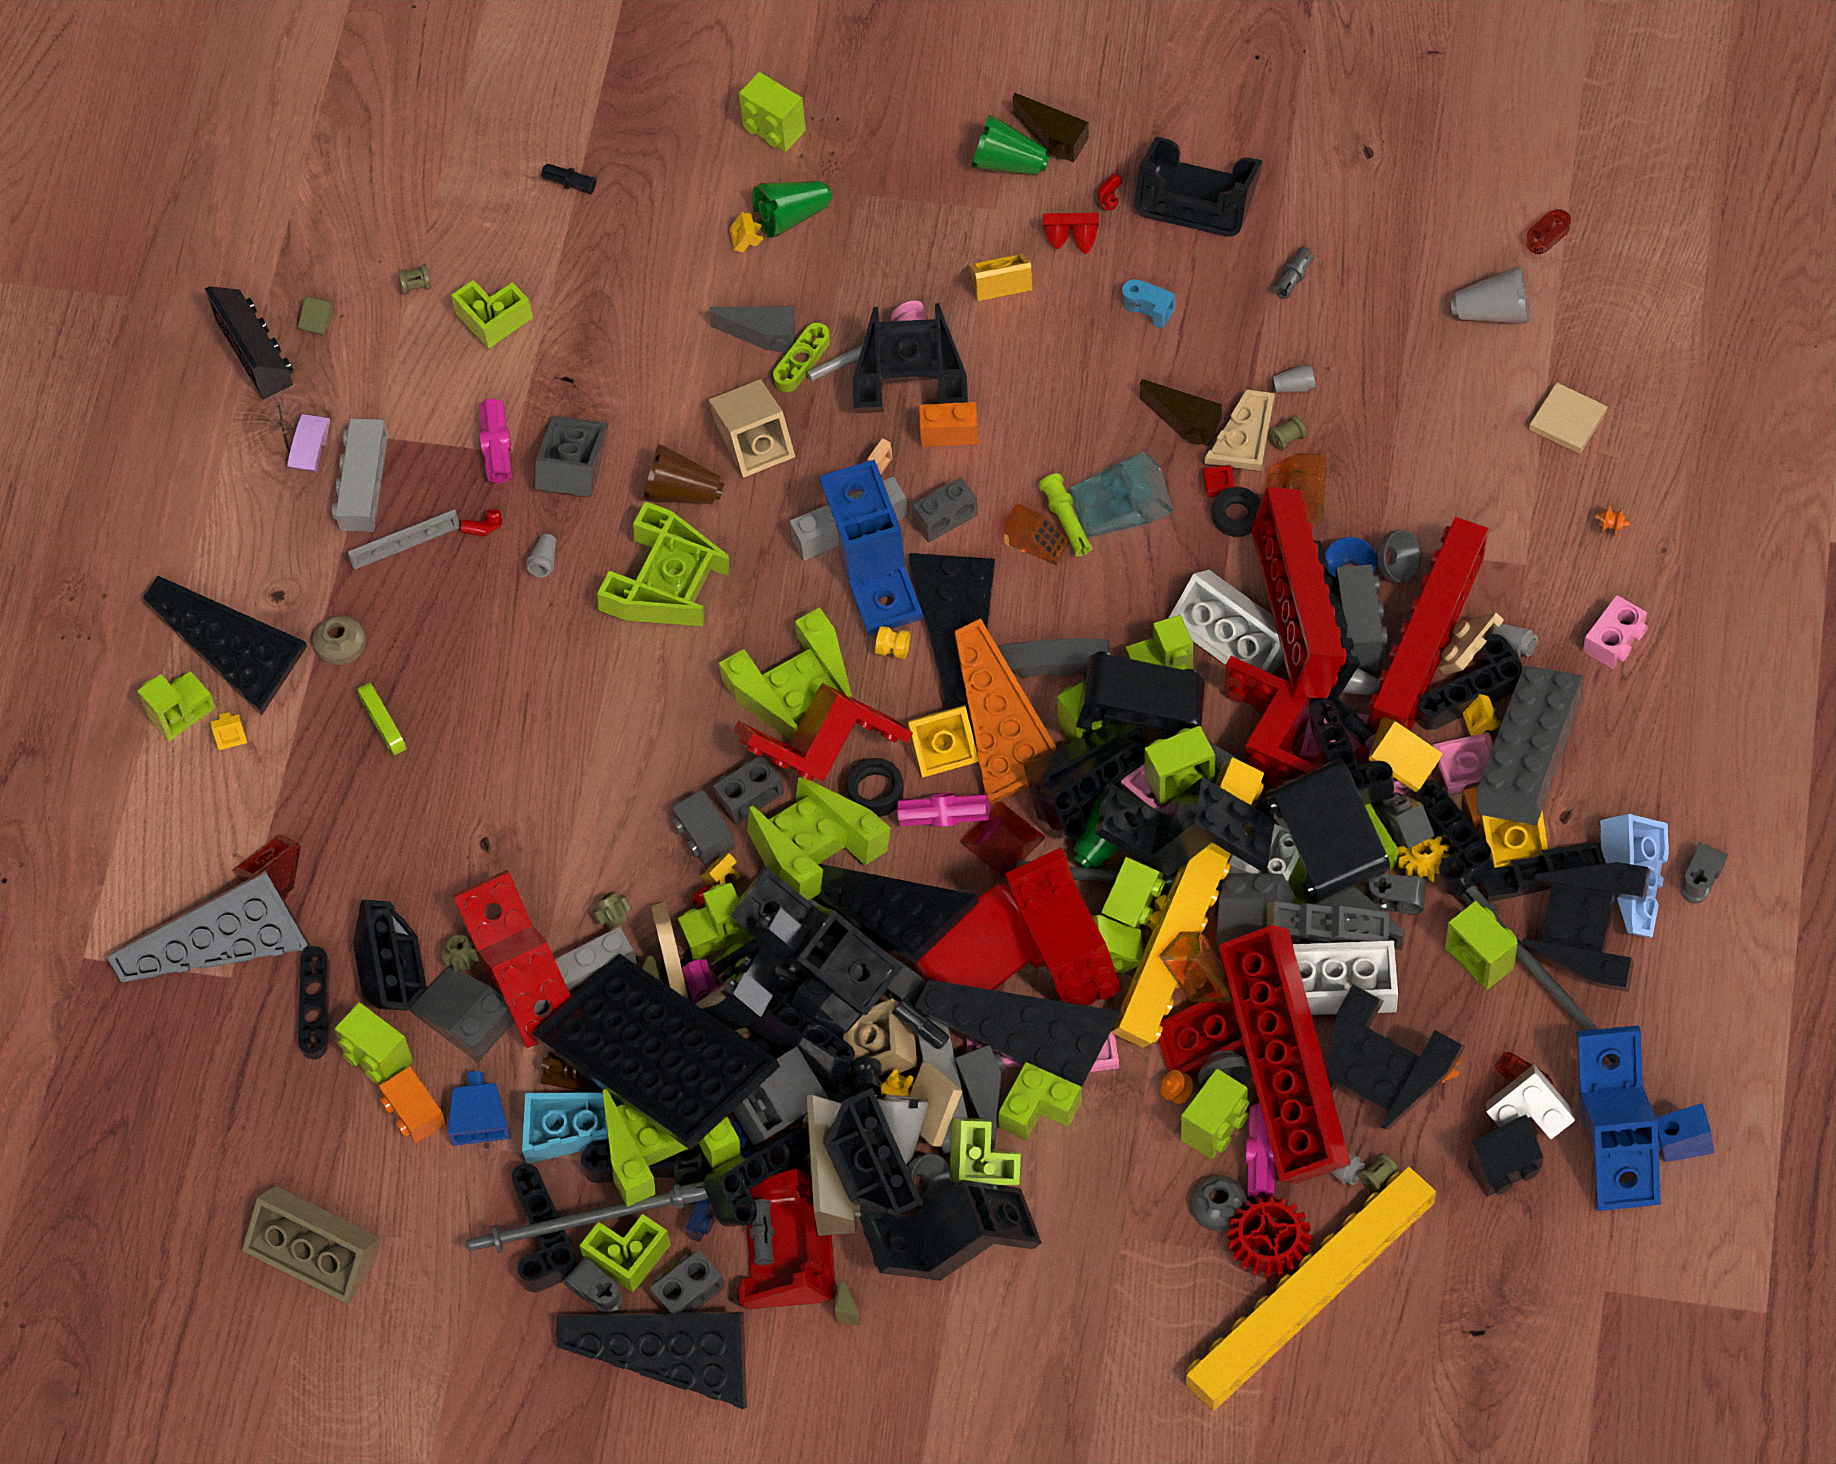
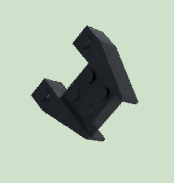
(907, 353)
(1581, 919)
(748, 968)
(1381, 1067)

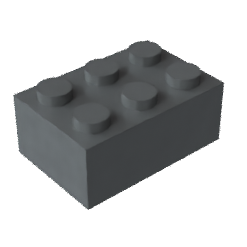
(1363, 612)

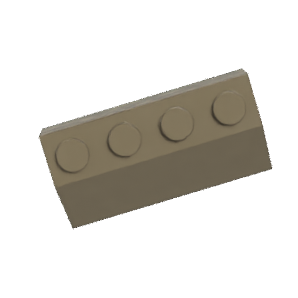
(832, 1206)
(310, 1243)

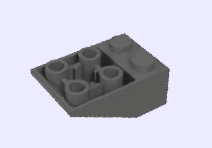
(779, 1098)

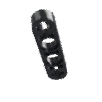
(313, 1002)

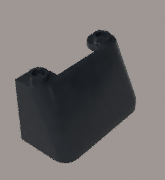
(1194, 194)
(1140, 694)
(1329, 830)

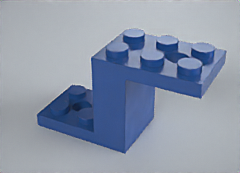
(871, 547)
(1618, 1118)

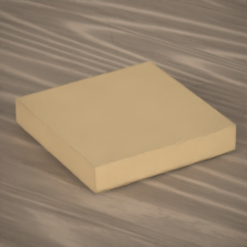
(1568, 418)
(942, 1102)

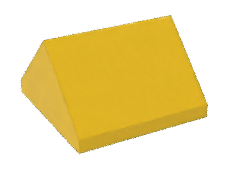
(1001, 276)
(942, 741)
(1405, 752)
(1512, 839)

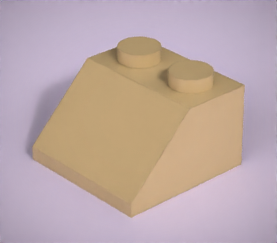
(883, 1038)

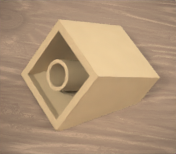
(752, 427)

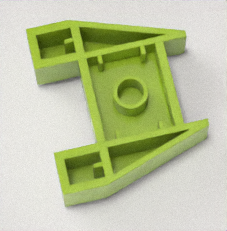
(669, 576)
(787, 690)
(814, 831)
(639, 1143)

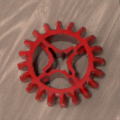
(1245, 1246)

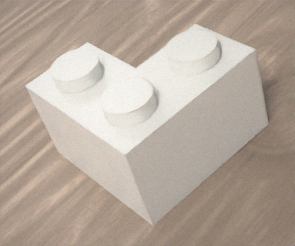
(1536, 1098)

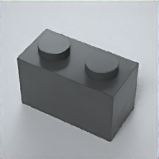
(703, 827)

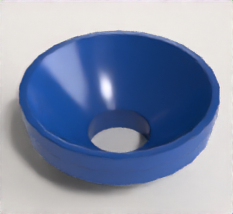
(1349, 551)

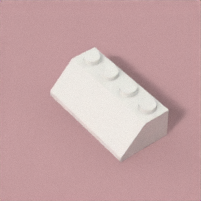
(1228, 622)
(1333, 967)

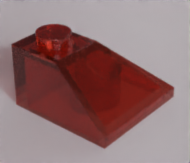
(1002, 839)
(277, 857)

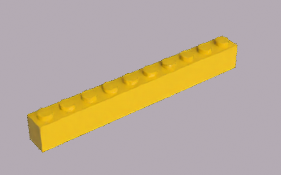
(1183, 910)
(1309, 1288)

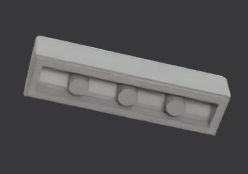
(403, 539)

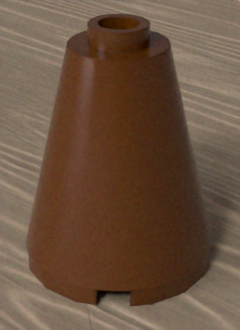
(680, 480)

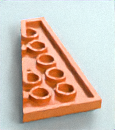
(1000, 714)

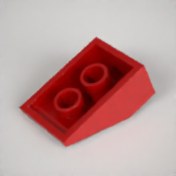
(1199, 1032)

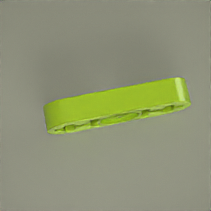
(802, 345)
(381, 719)

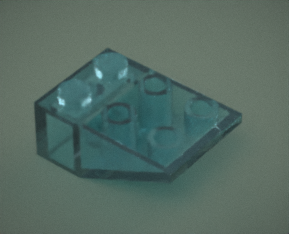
(1122, 497)

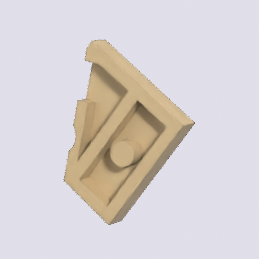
(1466, 642)

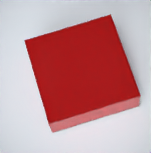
(1217, 479)

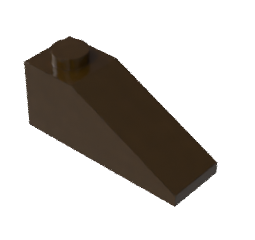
(1055, 130)
(1185, 413)

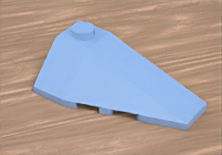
(1640, 843)

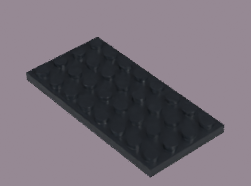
(655, 1051)

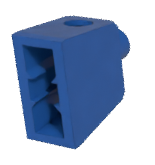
(477, 1112)
(1685, 1134)

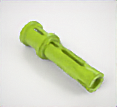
(1061, 504)

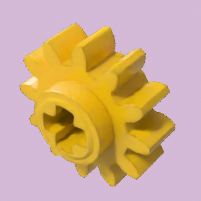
(1423, 858)

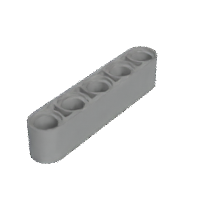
(945, 1062)

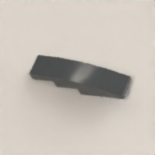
(1051, 656)
(1329, 922)

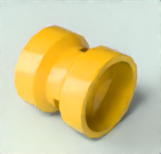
(892, 642)

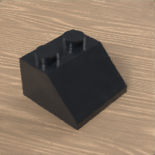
(1505, 1156)

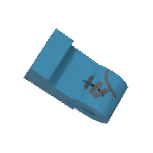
(1149, 300)

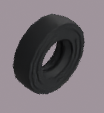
(1231, 496)

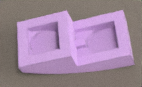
(308, 442)

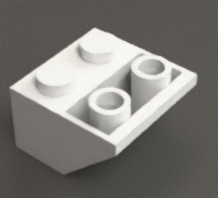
(1281, 860)

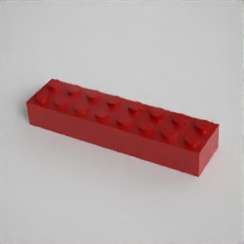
(1298, 593)
(1430, 625)
(1284, 1054)

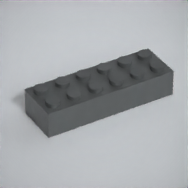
(1529, 745)

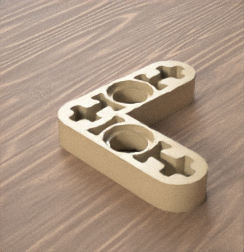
(669, 948)

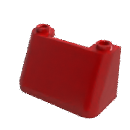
(983, 945)
(802, 1259)

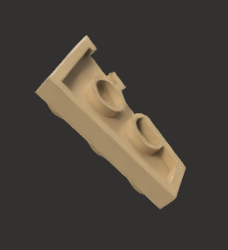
(1246, 433)

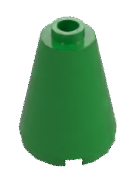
(1008, 150)
(788, 204)
(1090, 848)

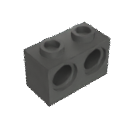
(945, 509)
(752, 793)
(1404, 819)
(693, 1292)

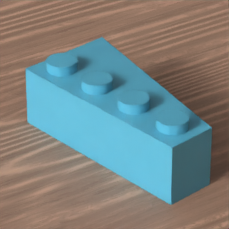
(563, 1124)

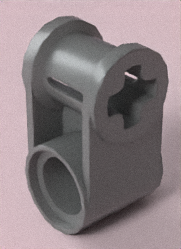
(1702, 872)
(1399, 893)
(591, 1284)

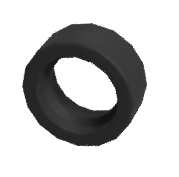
(871, 767)

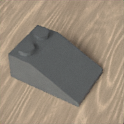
(570, 456)
(1245, 903)
(464, 1012)

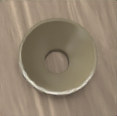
(343, 649)

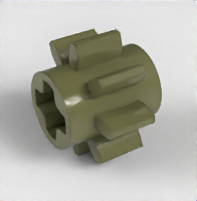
(611, 909)
(460, 953)

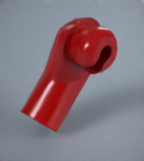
(1106, 192)
(484, 527)

